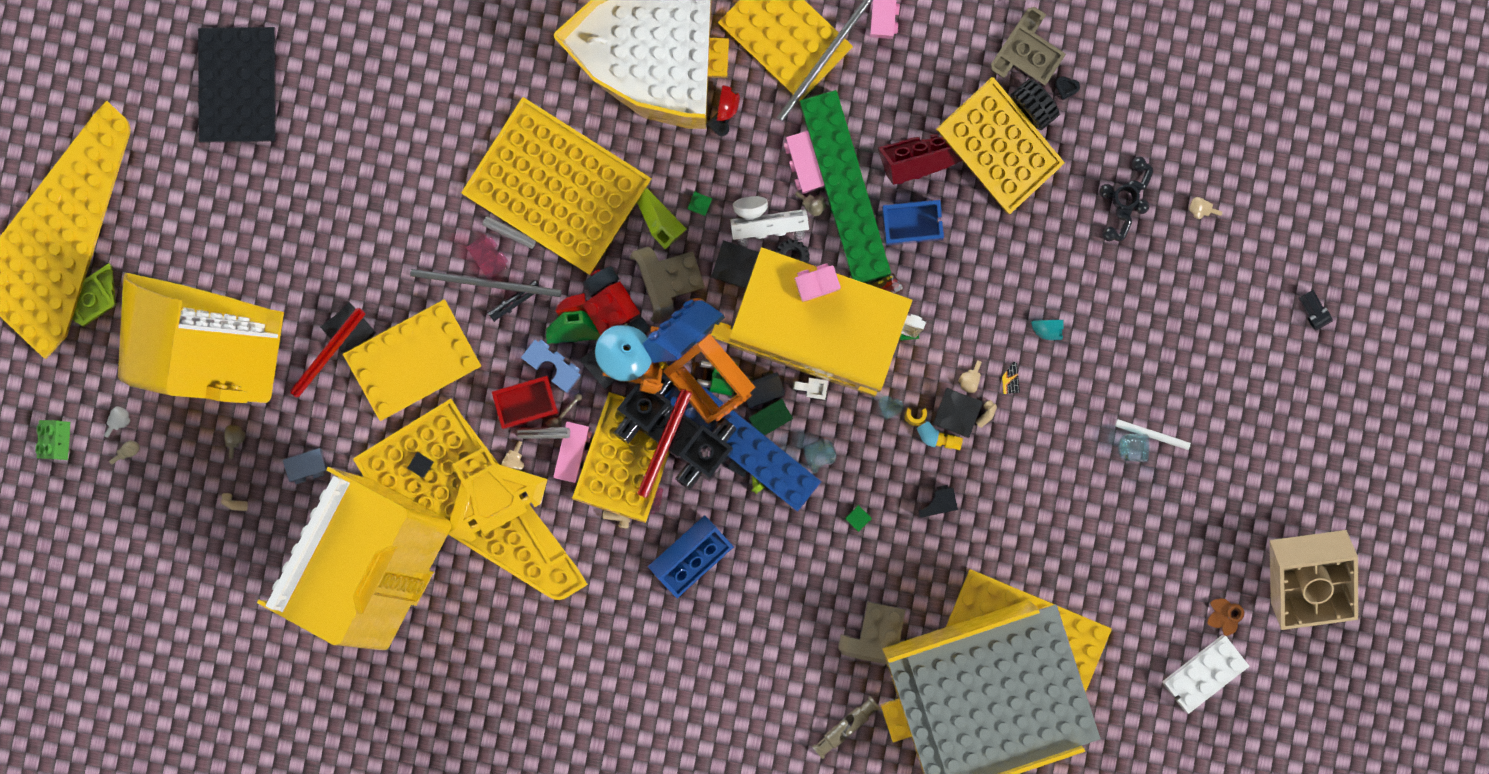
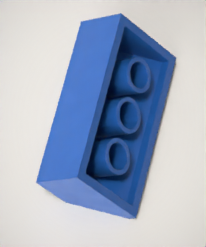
(682, 331)
(690, 556)

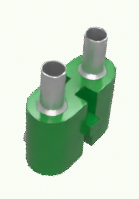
(717, 383)

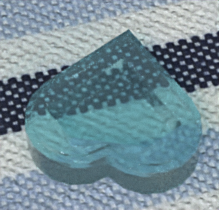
(890, 407)

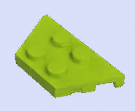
(96, 296)

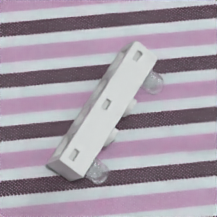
(770, 224)

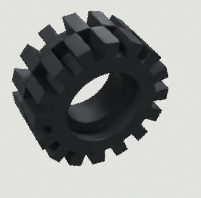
(796, 246)

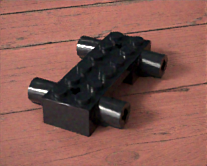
(689, 437)

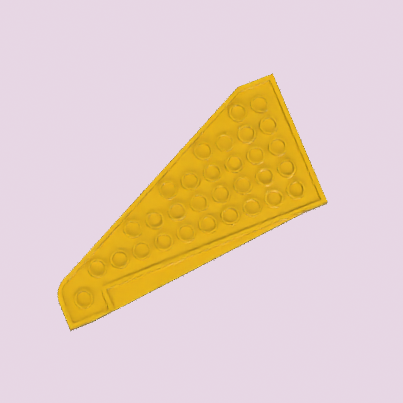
(444, 436)

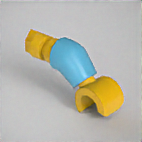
(929, 434)

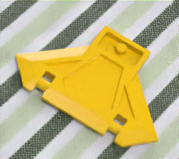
(490, 494)

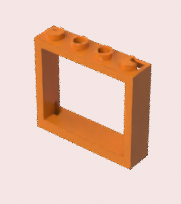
(724, 365)

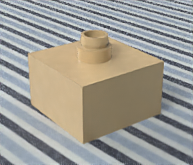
(1314, 579)

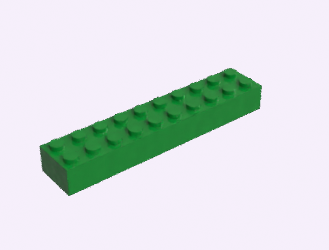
(845, 187)

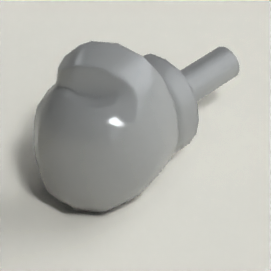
(117, 419)

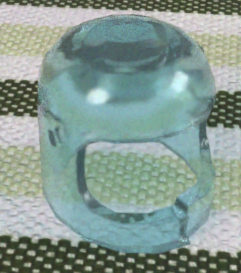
(1134, 447)
(819, 454)

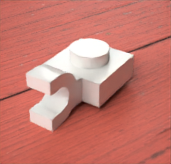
(814, 388)

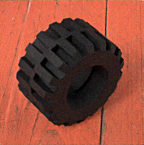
(1035, 104)

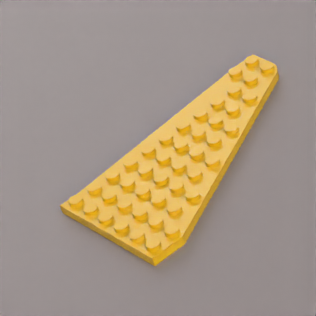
(56, 232)

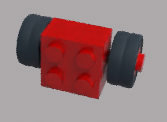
(610, 302)

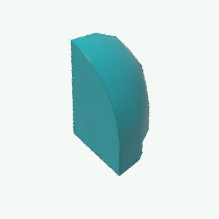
(1048, 329)

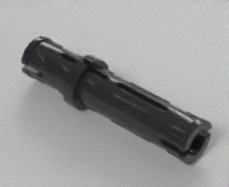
(495, 314)

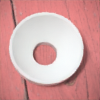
(750, 207)

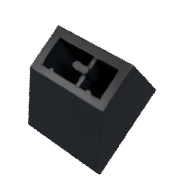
(767, 389)

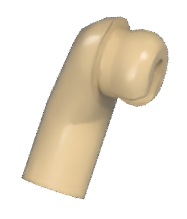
(988, 415)

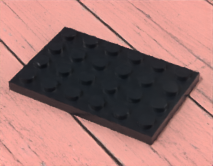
(237, 84)

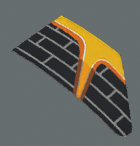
(1011, 380)

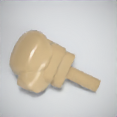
(1201, 207)
(970, 380)
(513, 458)

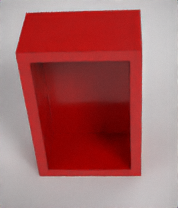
(525, 402)

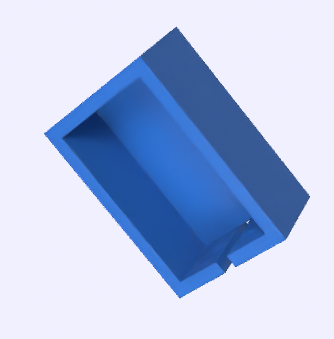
(912, 222)

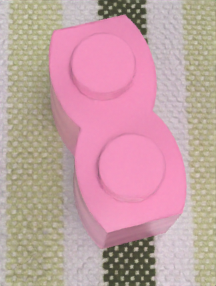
(817, 283)

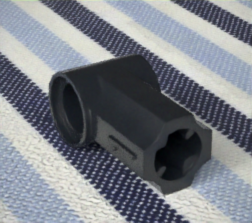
(1317, 314)

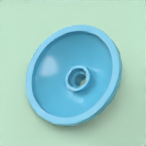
(616, 361)

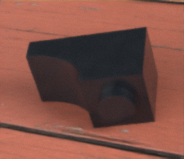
(942, 502)

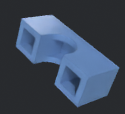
(566, 374)

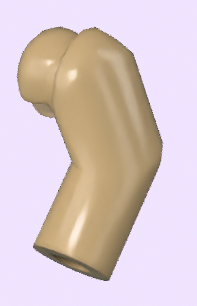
(233, 505)
(623, 521)

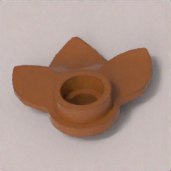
(1222, 616)

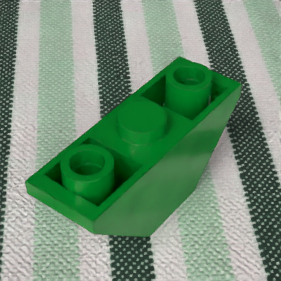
(572, 327)

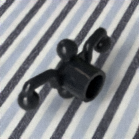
(1123, 212)

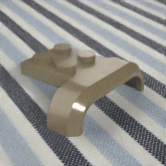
(1028, 50)
(667, 279)
(880, 629)

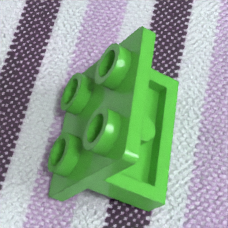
(53, 439)

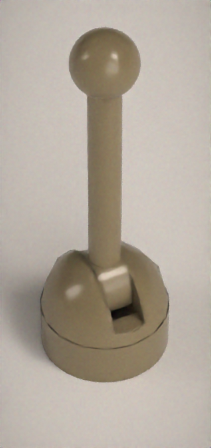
(556, 421)

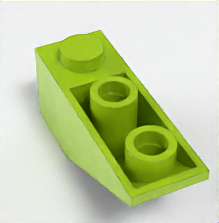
(660, 220)

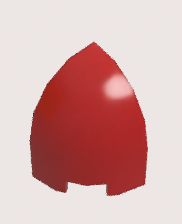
(728, 104)
(572, 304)

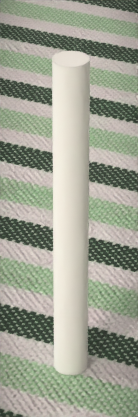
(1153, 434)

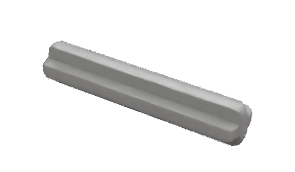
(509, 232)
(538, 433)

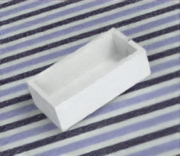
(1205, 674)

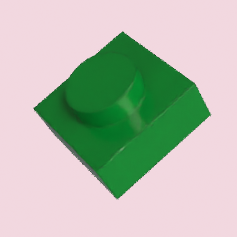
(699, 204)

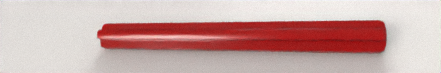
(327, 352)
(664, 443)

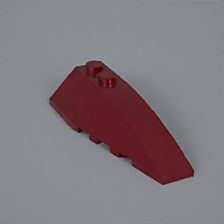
(916, 158)

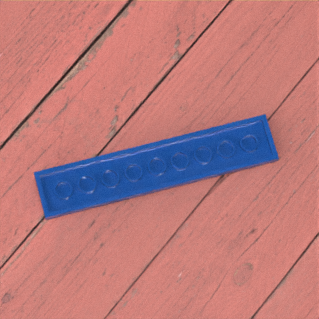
(760, 456)

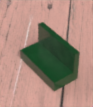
(771, 417)

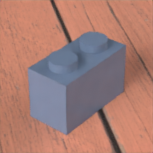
(305, 465)

